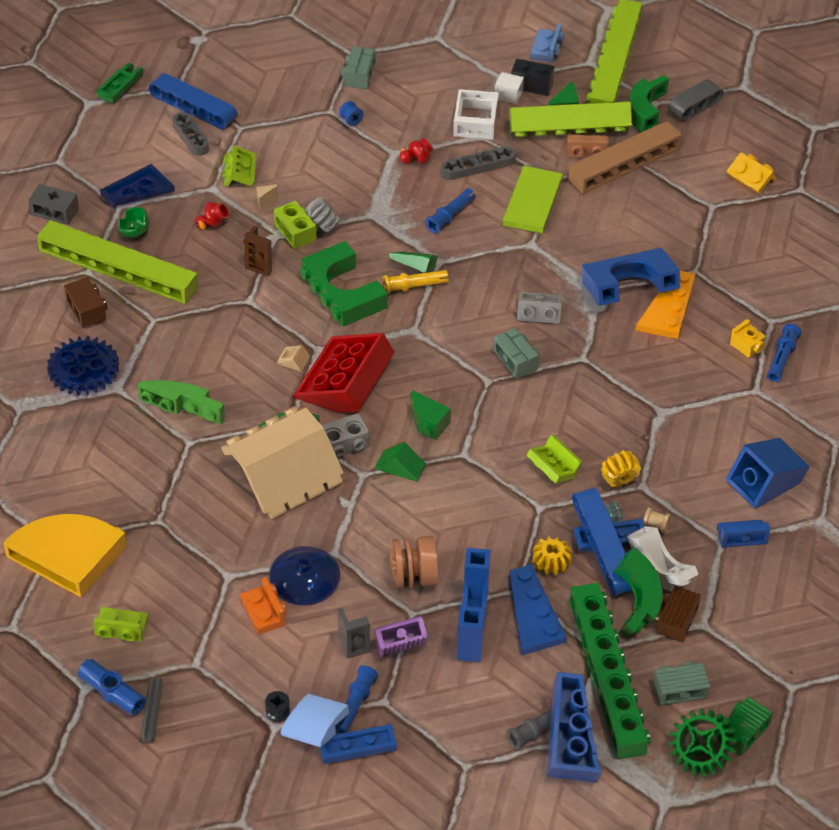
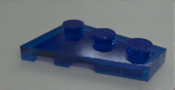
(137, 186)

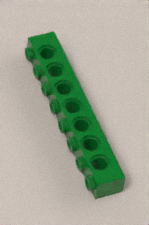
(604, 653)

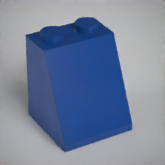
(766, 471)

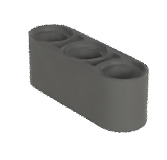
(696, 99)

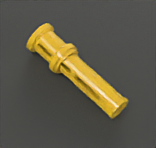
(404, 281)

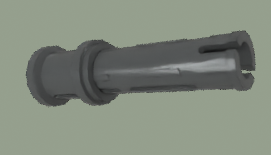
(529, 729)

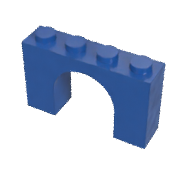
(654, 265)
(474, 605)

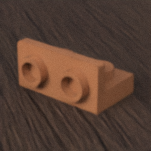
(585, 145)

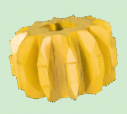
(620, 468)
(552, 555)

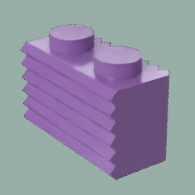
(400, 636)

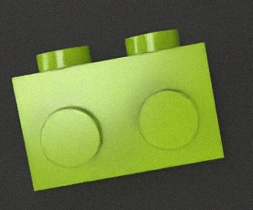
(555, 460)

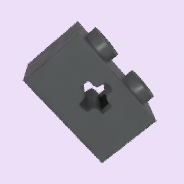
(53, 204)

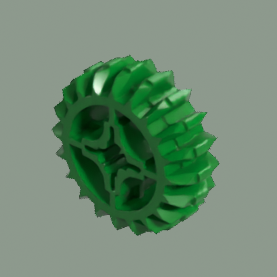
(709, 735)

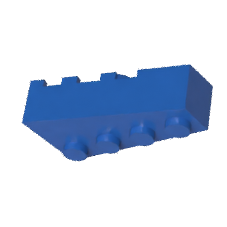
(571, 736)

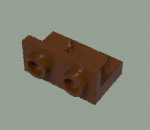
(257, 252)

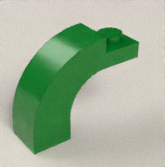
(642, 94)
(647, 589)

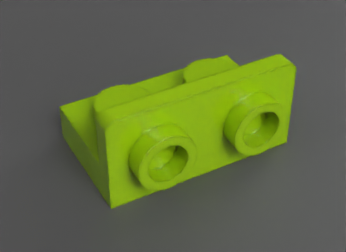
(239, 166)
(121, 624)

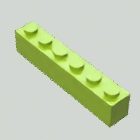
(570, 118)

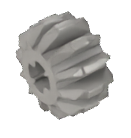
(323, 214)

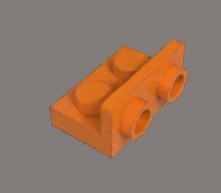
(264, 607)

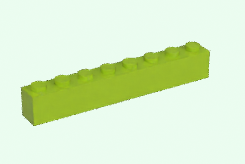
(615, 52)
(118, 261)

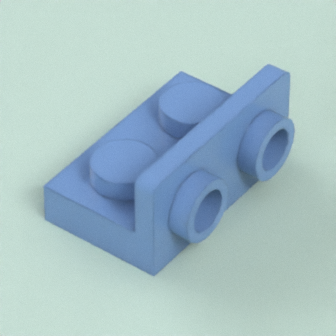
(547, 44)

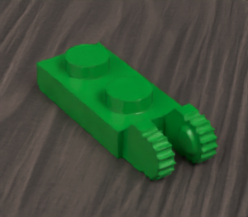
(119, 82)

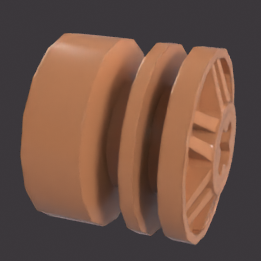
(414, 562)

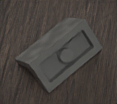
(353, 634)

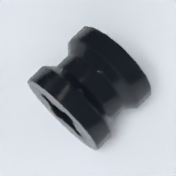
(281, 711)

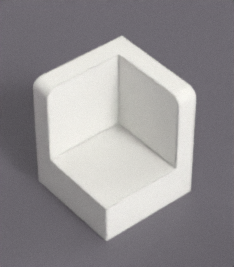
(509, 87)

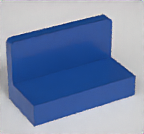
(743, 533)

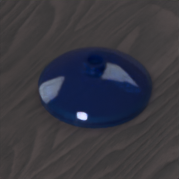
(305, 575)

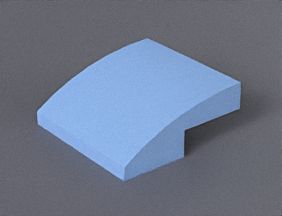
(314, 720)

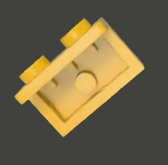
(751, 173)

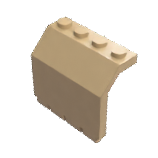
(286, 460)

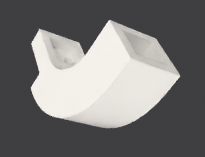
(670, 571)

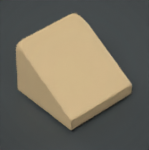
(266, 196)
(294, 357)

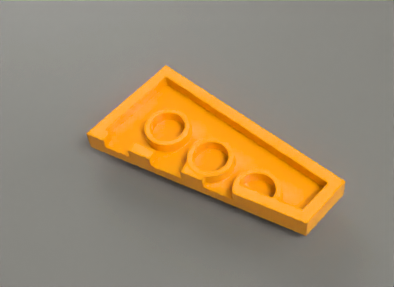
(668, 309)

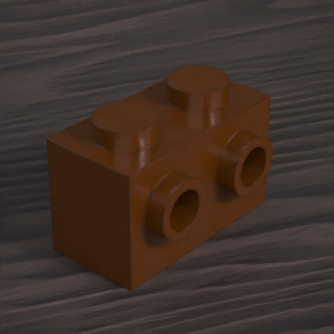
(86, 302)

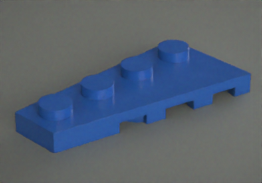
(534, 613)

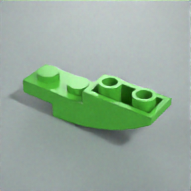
(175, 396)

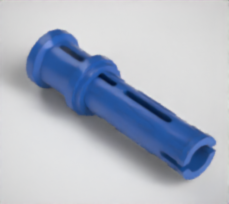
(445, 214)
(786, 345)
(358, 691)

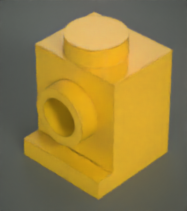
(747, 339)

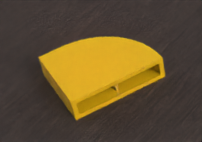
(67, 549)

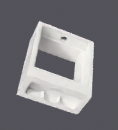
(471, 126)

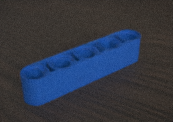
(193, 101)
(601, 537)

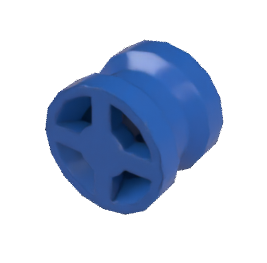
(351, 113)

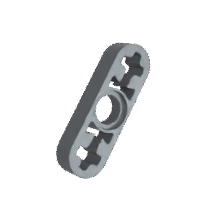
(190, 140)

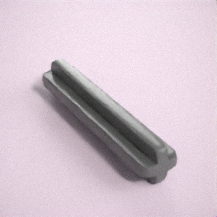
(151, 710)

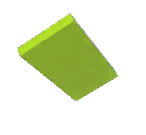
(532, 199)

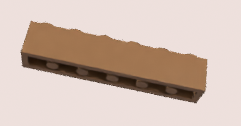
(624, 157)

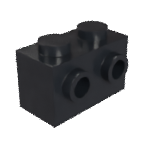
(537, 76)

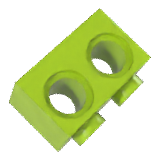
(295, 224)

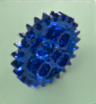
(83, 365)

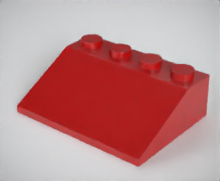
(346, 372)

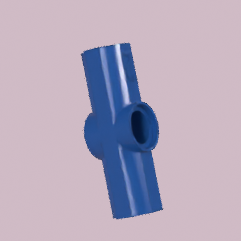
(103, 680)

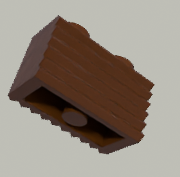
(678, 613)

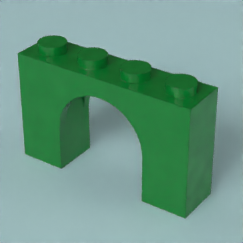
(345, 305)

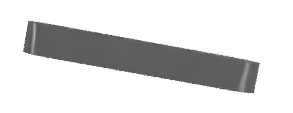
(450, 168)

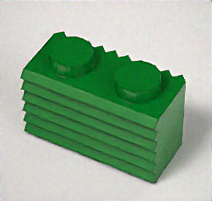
(749, 722)

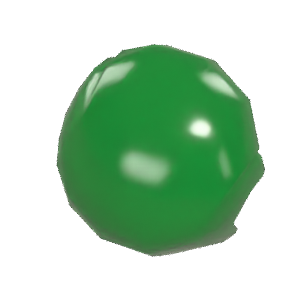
(134, 223)

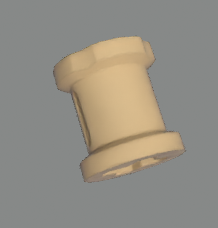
(656, 520)

